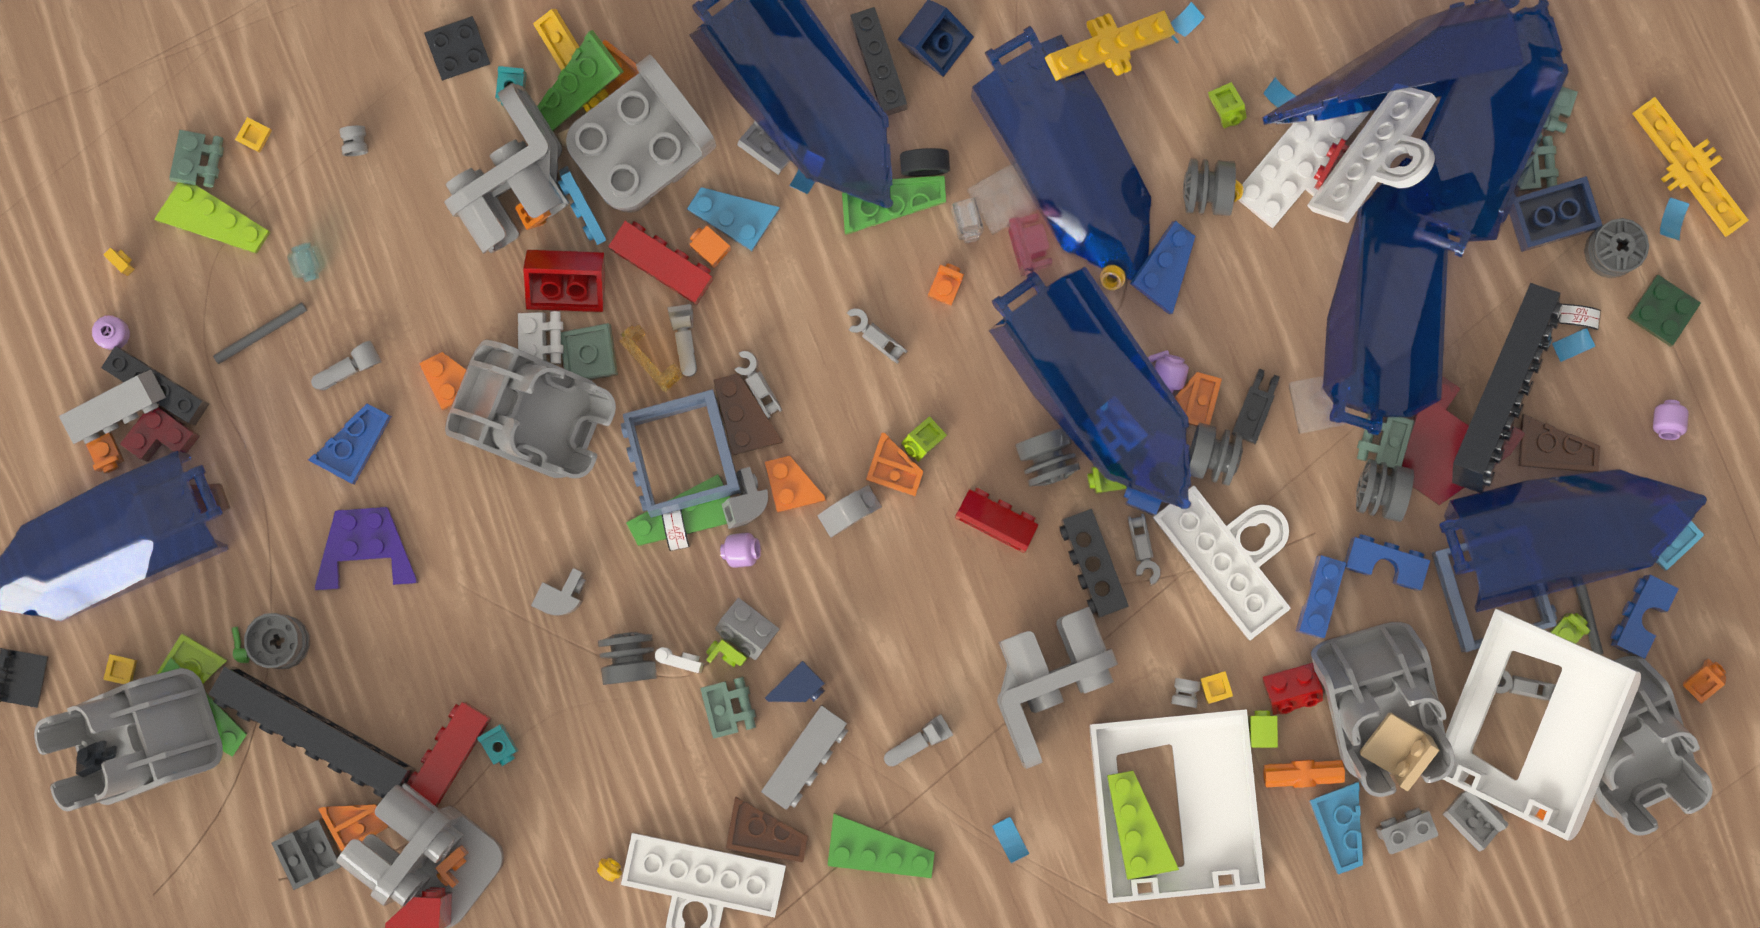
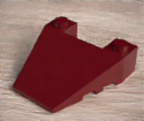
(1435, 444)

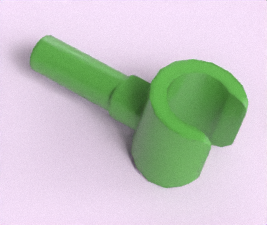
(239, 653)

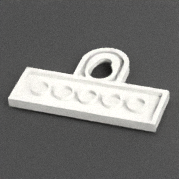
(1372, 153)
(1293, 164)
(1224, 564)
(702, 876)

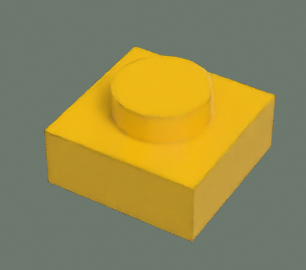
(253, 135)
(120, 261)
(120, 669)
(1216, 687)

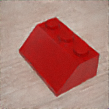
(564, 280)
(997, 520)
(425, 910)

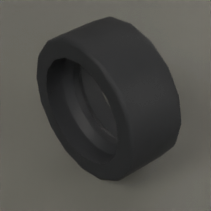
(925, 162)

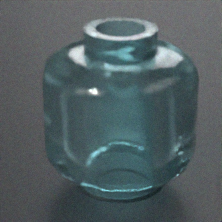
(305, 261)

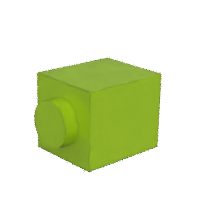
(1263, 730)

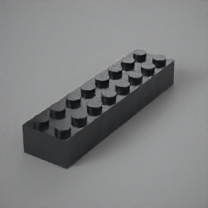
(1507, 388)
(309, 730)

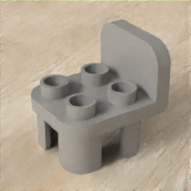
(639, 139)
(524, 168)
(529, 411)
(1375, 675)
(1030, 680)
(159, 733)
(1651, 757)
(431, 838)

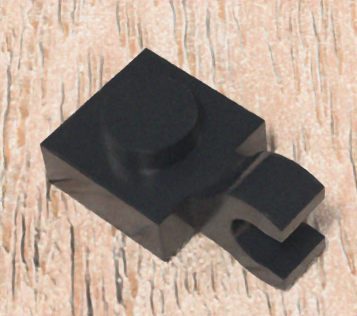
(91, 757)

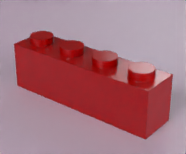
(661, 262)
(449, 753)

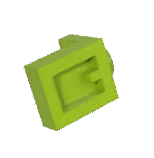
(1228, 105)
(923, 439)
(1101, 484)
(1571, 627)
(731, 654)

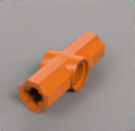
(1304, 773)

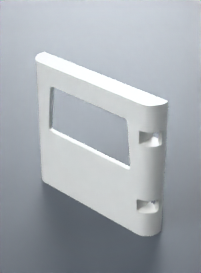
(1572, 737)
(1213, 803)

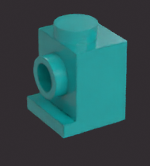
(509, 74)
(498, 734)

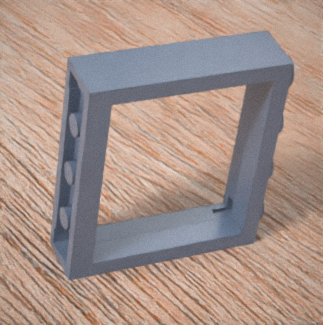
(666, 410)
(1457, 610)

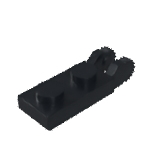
(1255, 408)

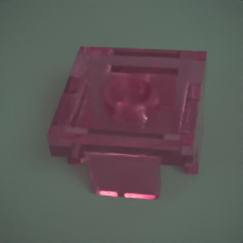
(1028, 243)

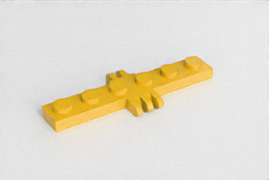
(1109, 45)
(562, 46)
(1690, 166)

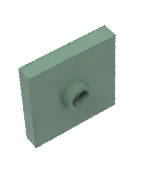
(589, 352)

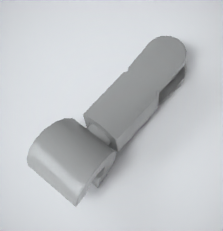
(681, 320)
(876, 336)
(363, 358)
(758, 384)
(1143, 548)
(1524, 686)
(934, 732)

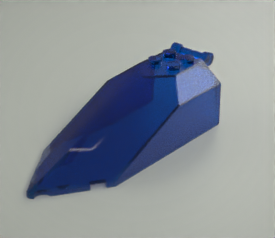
(1420, 57)
(800, 92)
(1487, 139)
(1067, 155)
(1386, 317)
(1097, 383)
(1564, 532)
(110, 541)

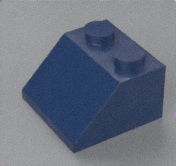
(936, 37)
(798, 686)

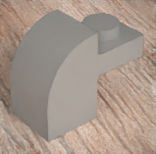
(749, 503)
(849, 510)
(560, 602)

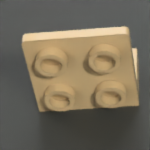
(1400, 750)

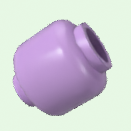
(117, 336)
(1172, 371)
(1670, 420)
(740, 550)

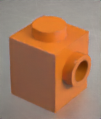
(709, 246)

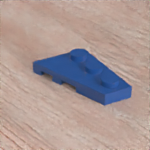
(1165, 267)
(353, 445)

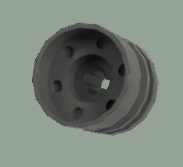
(1210, 187)
(1602, 252)
(1215, 454)
(1047, 457)
(1389, 491)
(262, 639)
(627, 658)

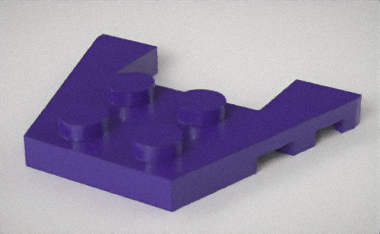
(363, 536)

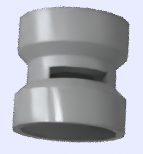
(353, 140)
(1189, 687)

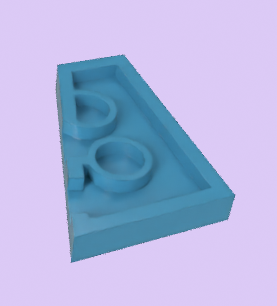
(580, 206)
(734, 216)
(1339, 823)

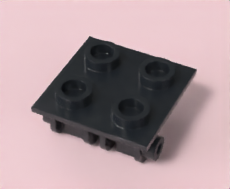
(457, 48)
(21, 677)

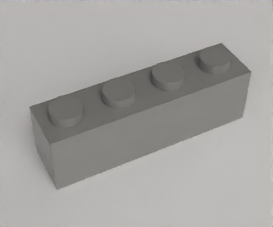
(113, 406)
(803, 758)

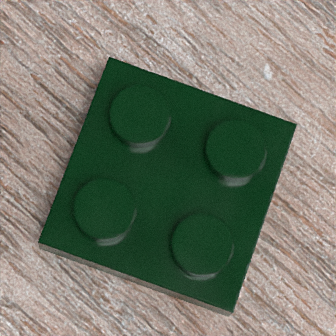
(1664, 310)

